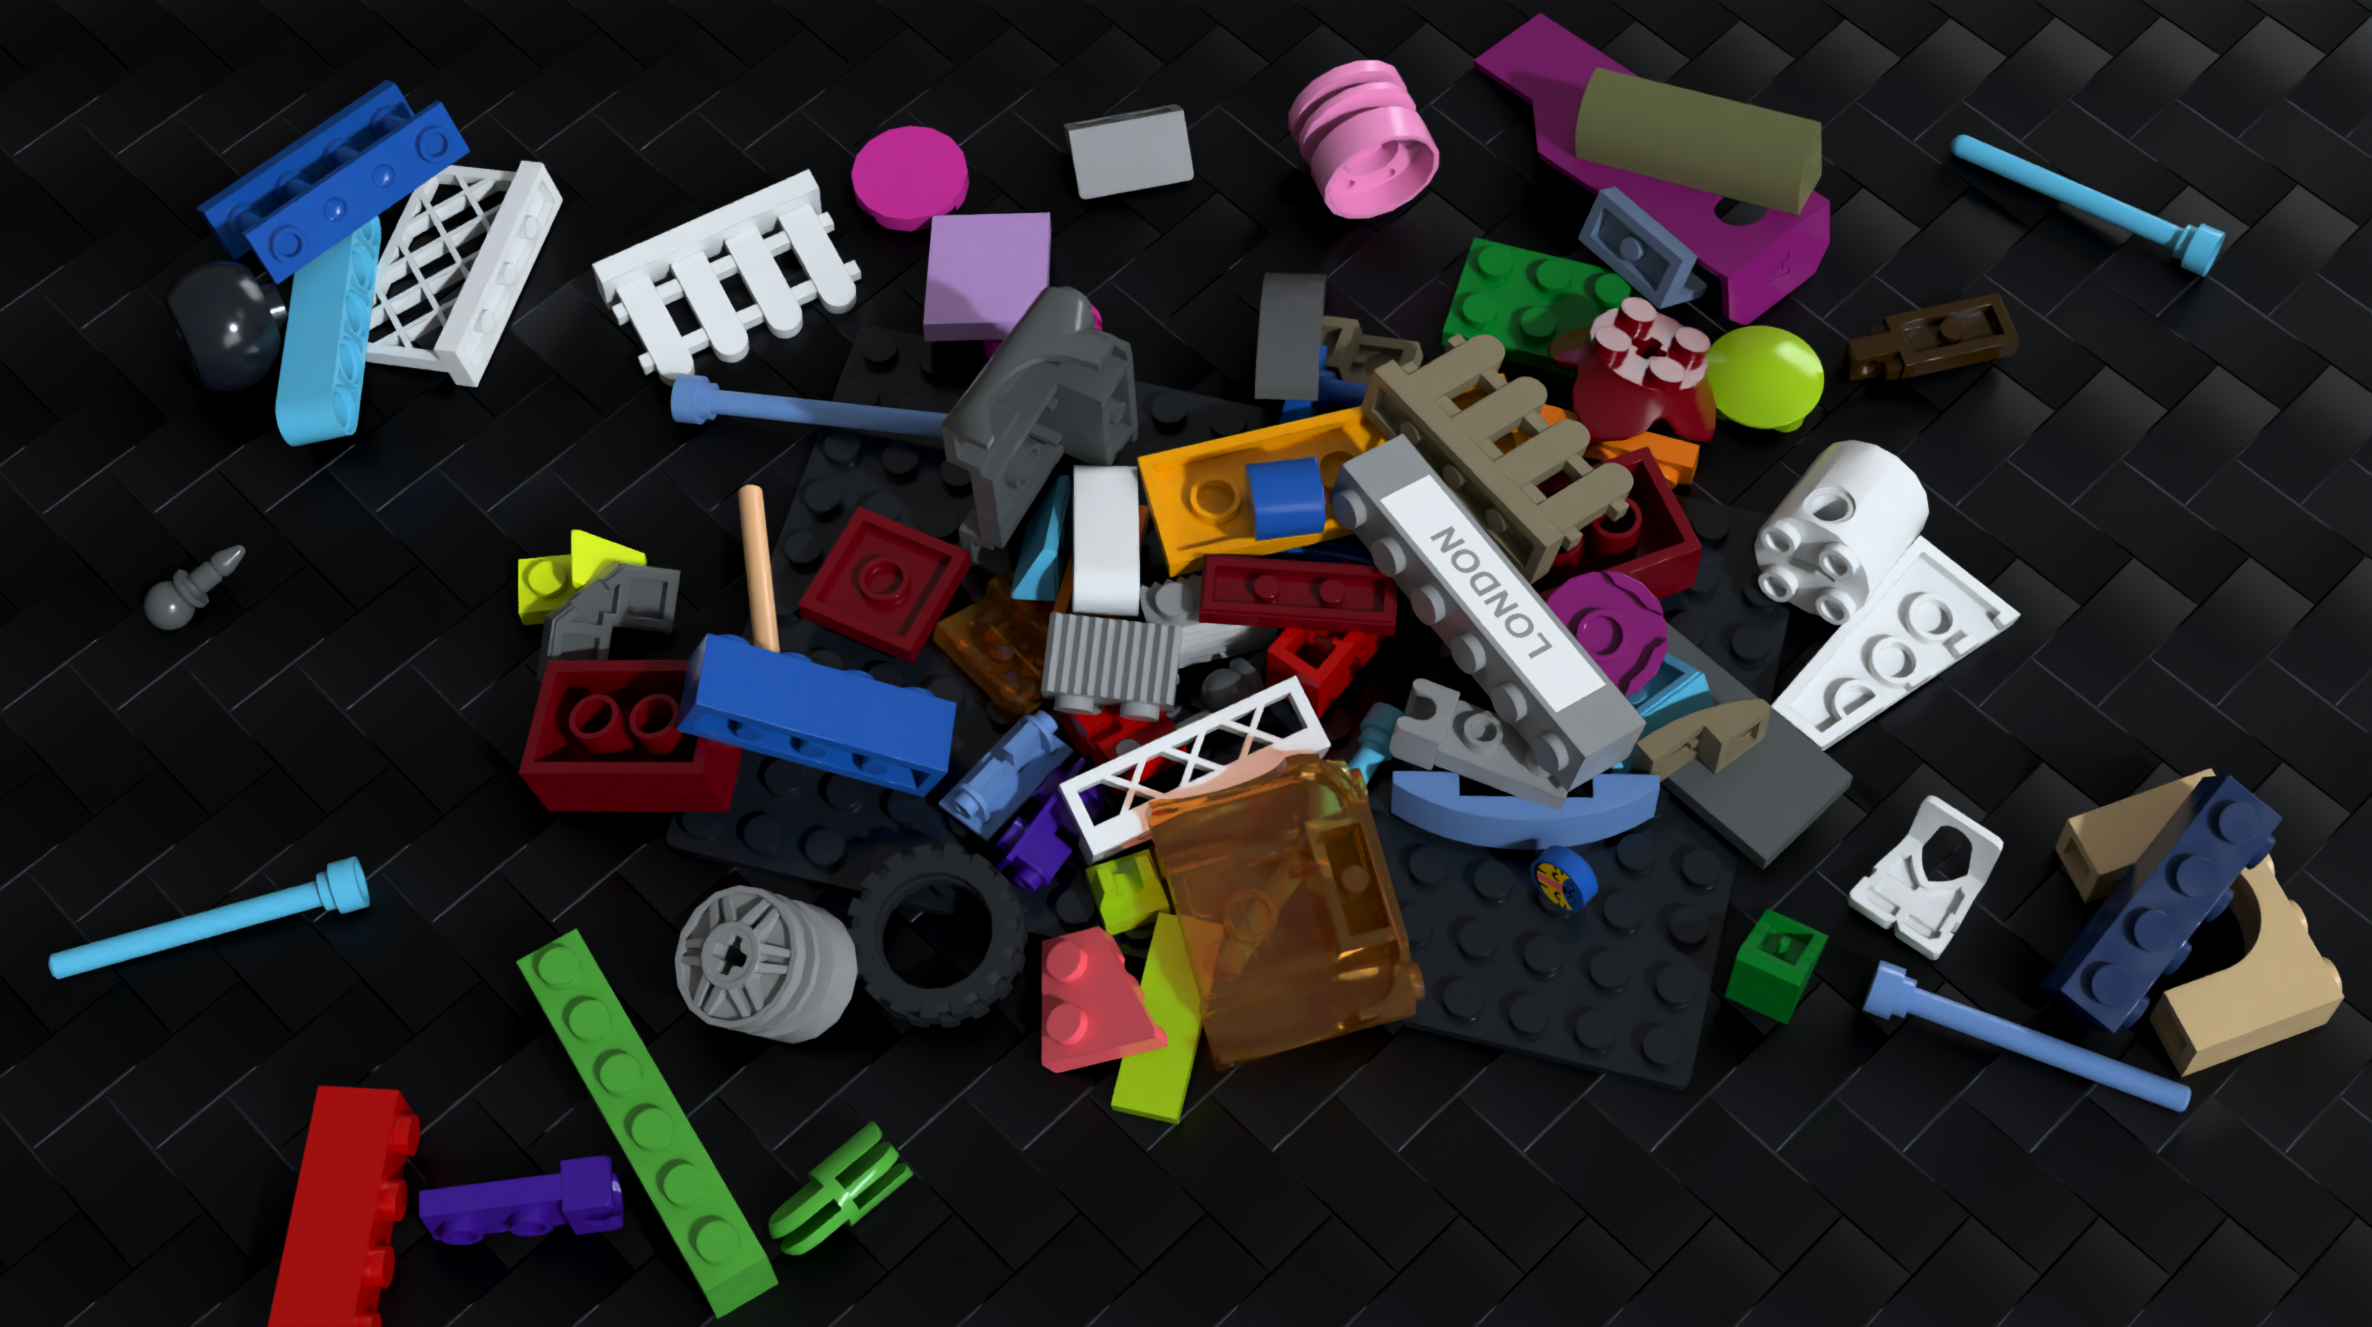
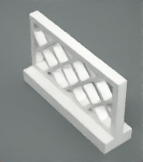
(492, 274)

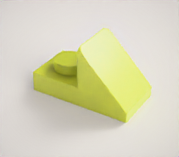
(553, 579)

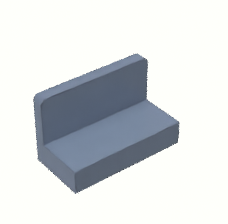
(1641, 250)

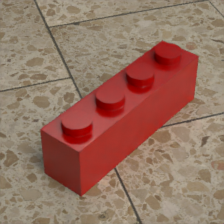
(345, 1209)

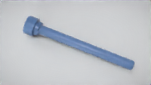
(697, 400)
(1897, 994)

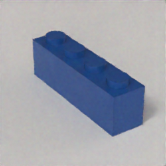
(816, 715)

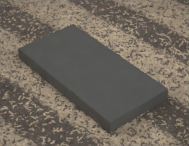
(1766, 792)

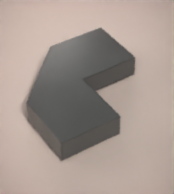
(617, 597)

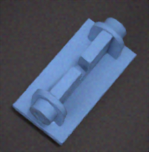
(1007, 775)

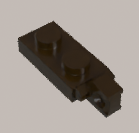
(1933, 340)

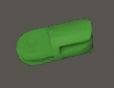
(839, 1191)

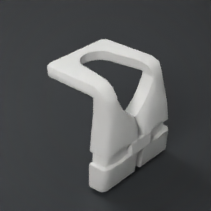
(1904, 898)

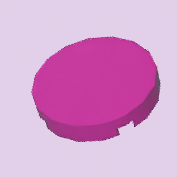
(909, 177)

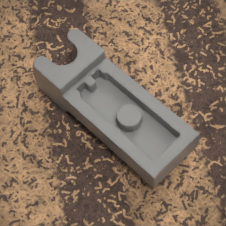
(1470, 743)

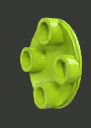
(1764, 378)

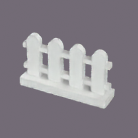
(714, 247)

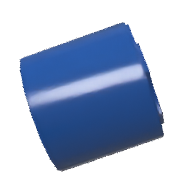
(1285, 498)

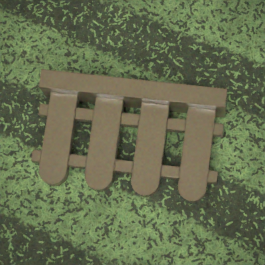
(1492, 485)

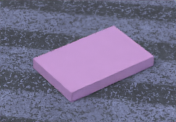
(984, 273)

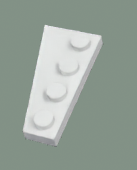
(1905, 635)

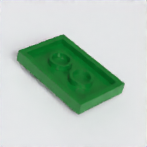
(1529, 300)

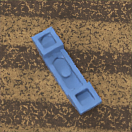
(1510, 822)

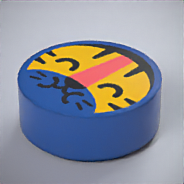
(1564, 878)

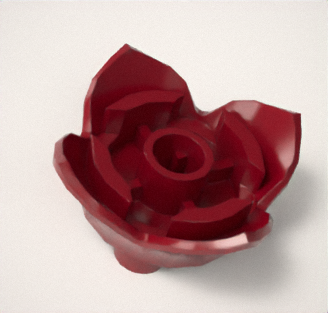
(1637, 371)

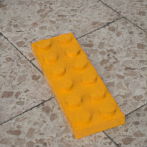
(1201, 494)

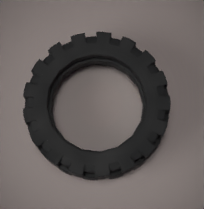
(907, 875)

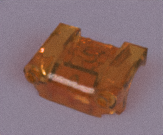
(1285, 909)

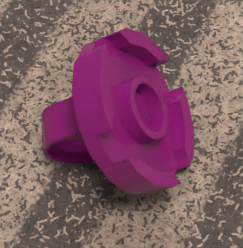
(1615, 624)

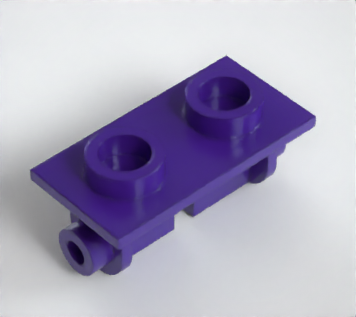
(1032, 845)

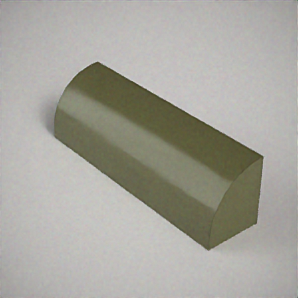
(1699, 141)

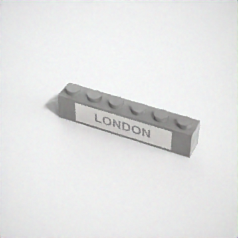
(1486, 613)

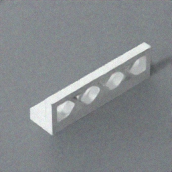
(1131, 826)

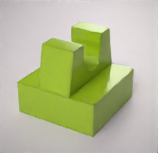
(1127, 892)

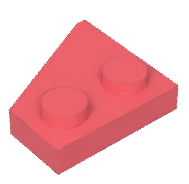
(1091, 1004)

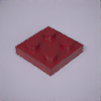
(885, 584)

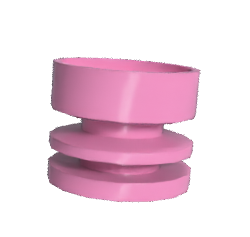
(1363, 139)

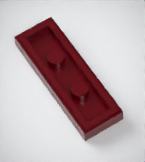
(1297, 595)

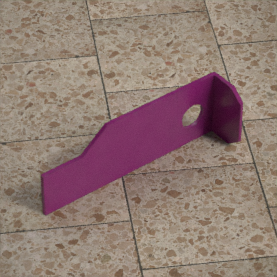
(1754, 260)

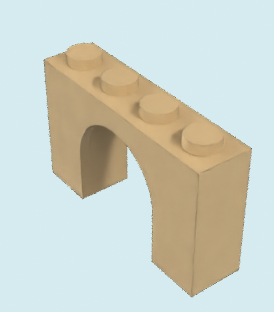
(2262, 999)

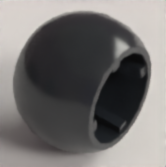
(227, 324)

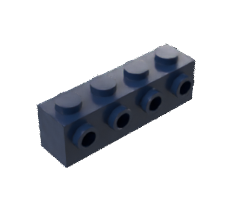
(2162, 903)

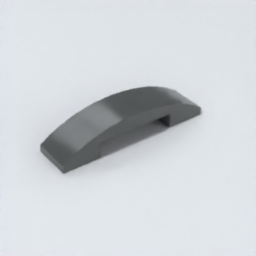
(1290, 336)

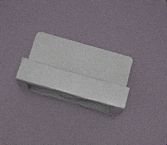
(1130, 151)

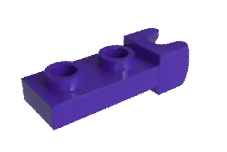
(580, 1195)

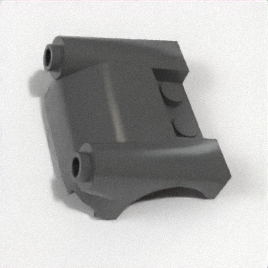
(1035, 410)

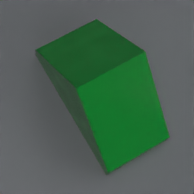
(1775, 965)

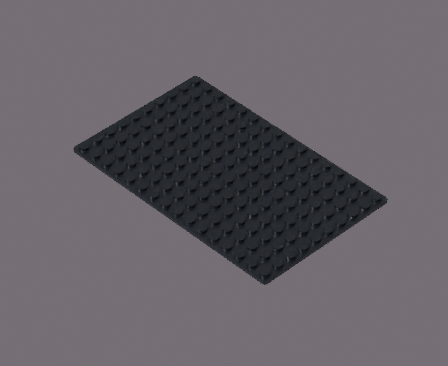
(1498, 961)

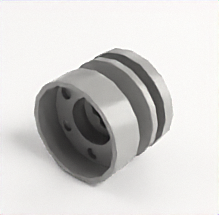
(765, 965)

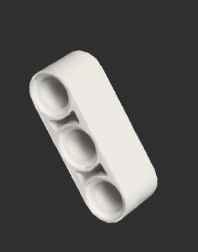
(1105, 541)

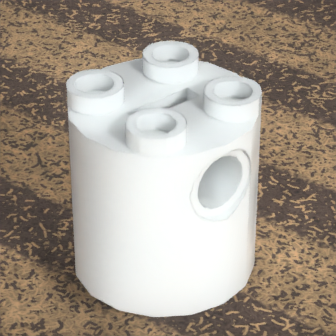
(1840, 530)

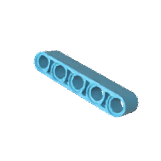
(328, 340)

